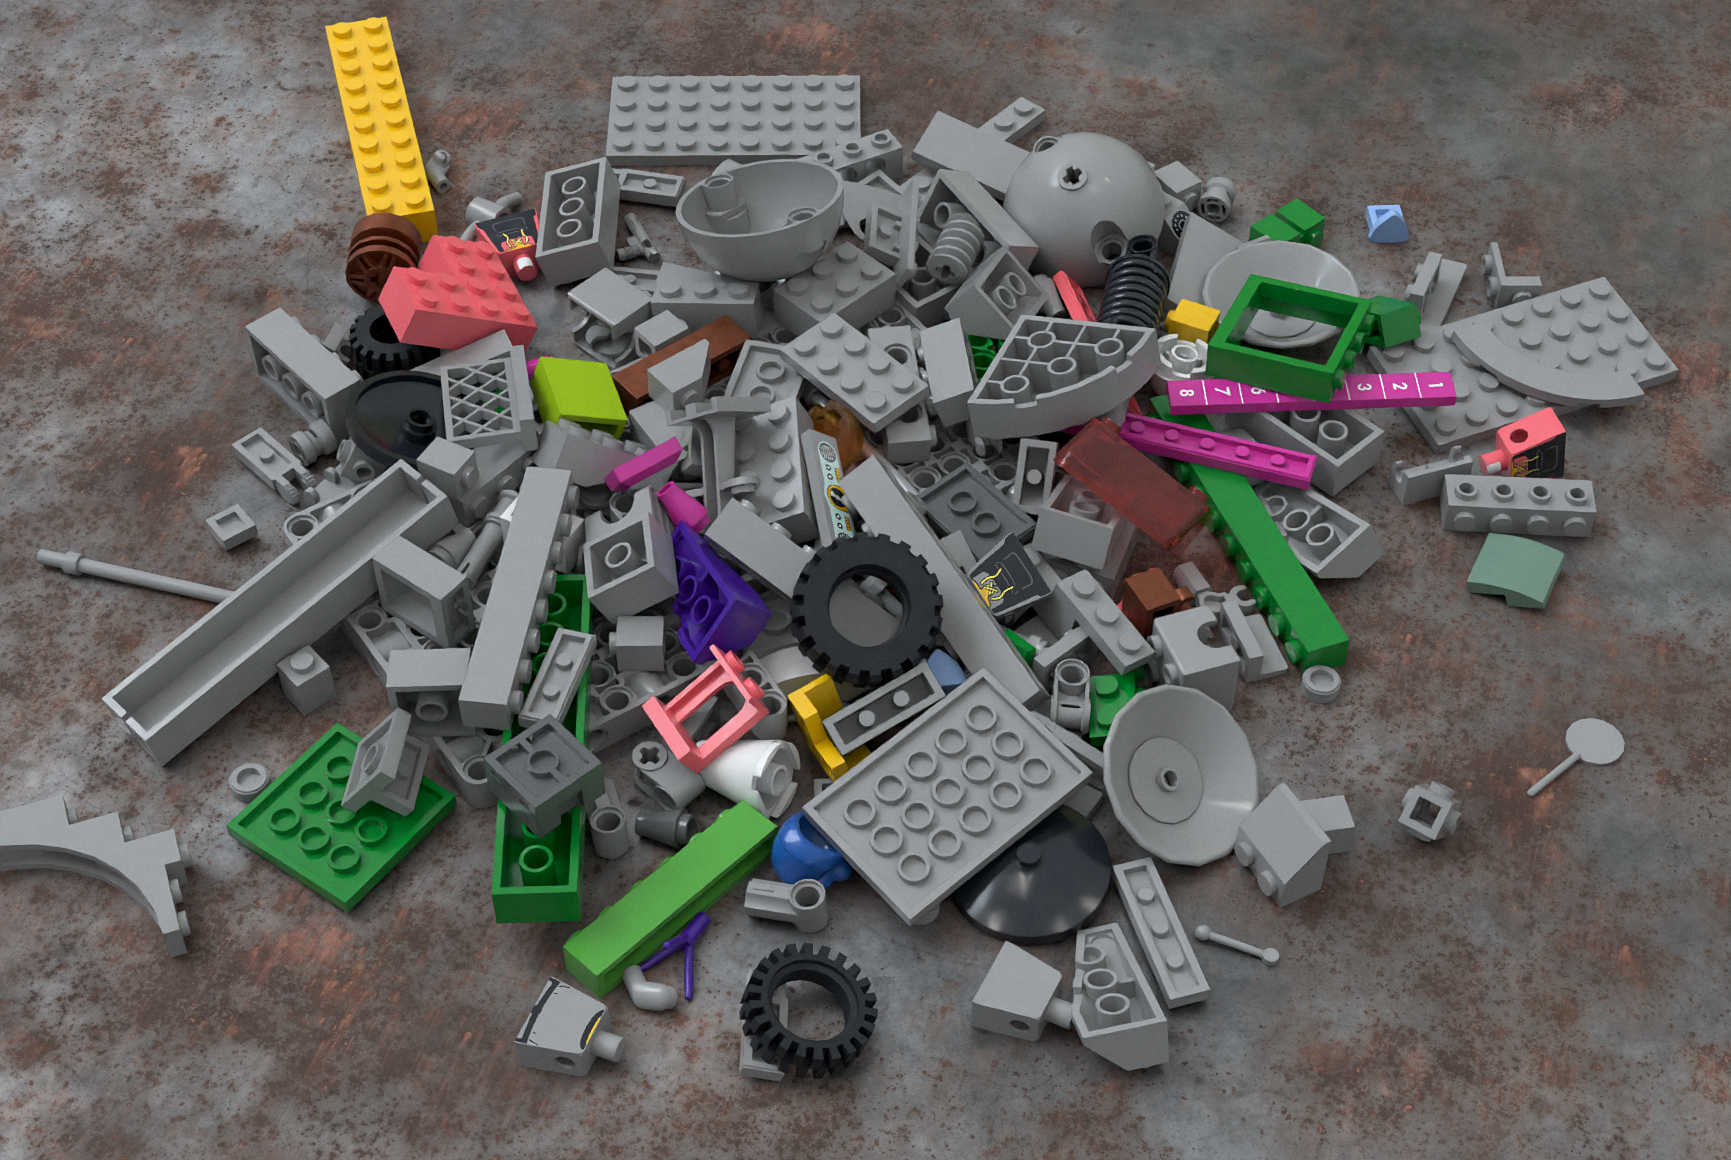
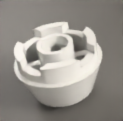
(1179, 362)

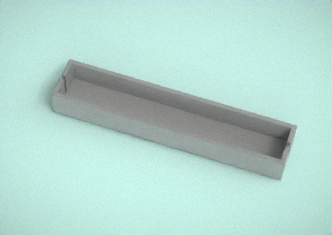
(275, 614)

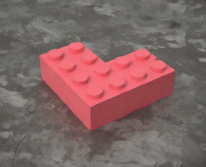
(455, 297)

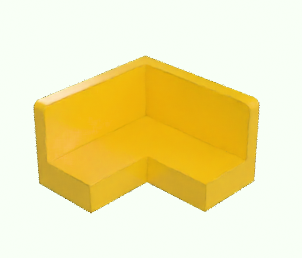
(812, 706)

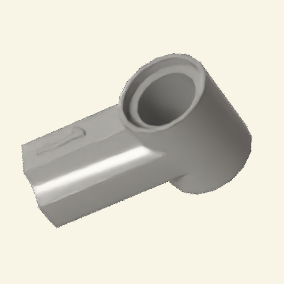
(608, 824)
(787, 903)

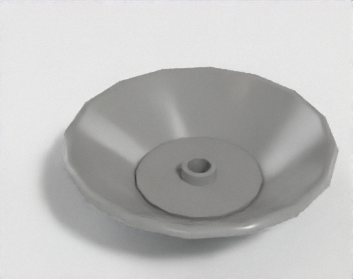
(1285, 262)
(1206, 767)

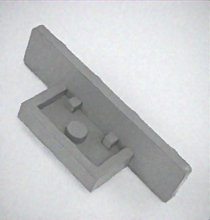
(892, 234)
(1435, 288)

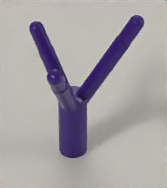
(685, 942)

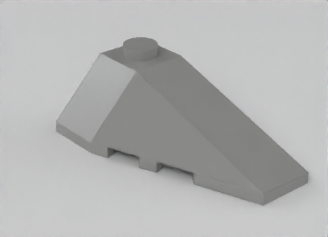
(1319, 532)
(1115, 1003)

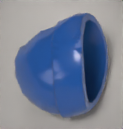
(804, 853)

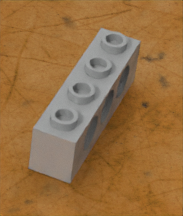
(864, 156)
(909, 435)

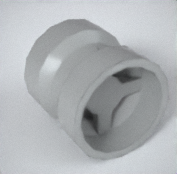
(1217, 199)
(313, 442)

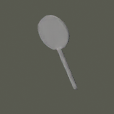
(1590, 742)

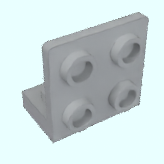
(1073, 645)

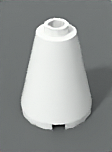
(755, 773)

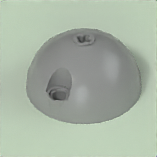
(1112, 198)
(782, 219)

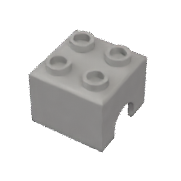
(611, 313)
(1187, 659)

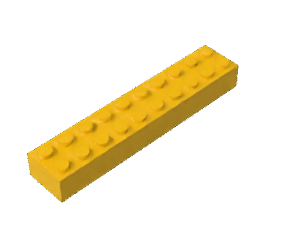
(380, 123)

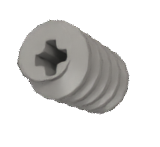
(955, 249)

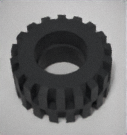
(378, 348)

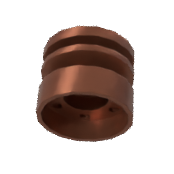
(378, 246)

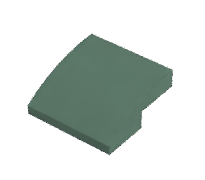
(1516, 568)

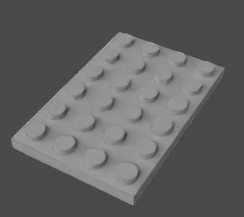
(946, 795)

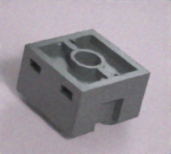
(544, 775)

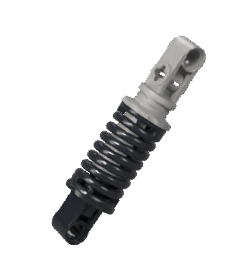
(1134, 295)

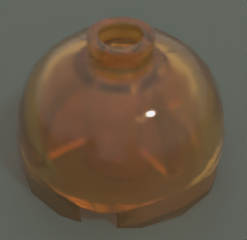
(843, 425)

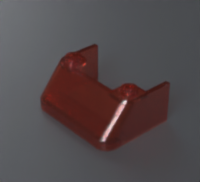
(1135, 486)

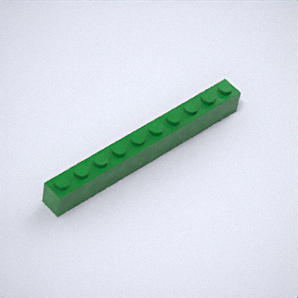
(1261, 556)

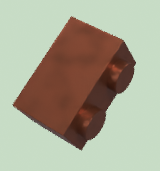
(1152, 596)

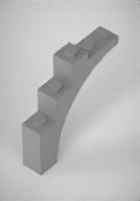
(144, 868)

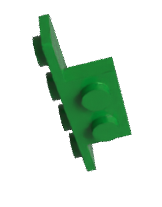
(1107, 698)

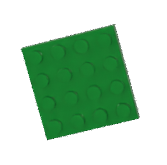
(326, 846)

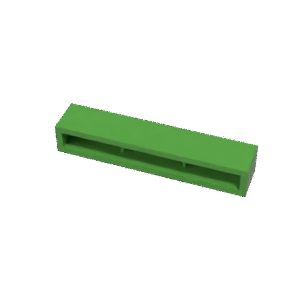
(669, 898)

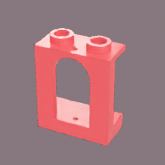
(669, 717)

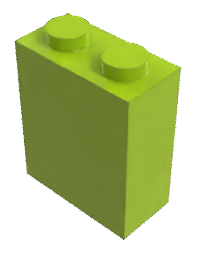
(578, 393)

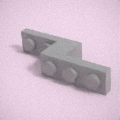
(1084, 603)

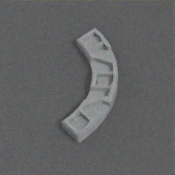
(1542, 381)

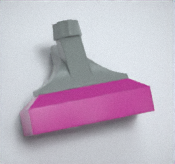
(646, 469)

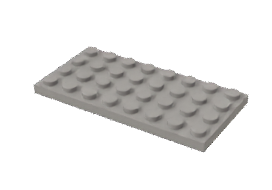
(729, 118)
(1568, 329)

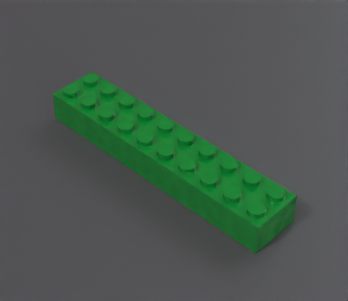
(544, 875)

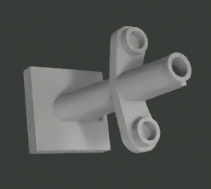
(717, 434)

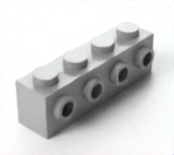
(1517, 505)

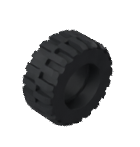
(899, 570)

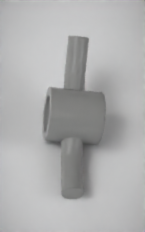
(483, 210)

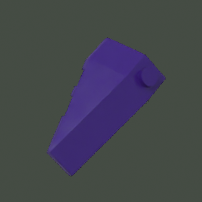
(712, 600)

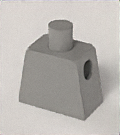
(1020, 996)

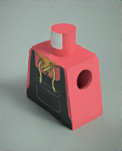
(514, 241)
(1528, 448)

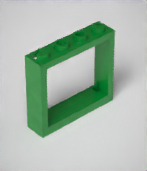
(1280, 372)

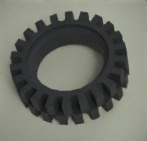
(782, 1043)

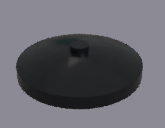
(398, 415)
(1041, 884)

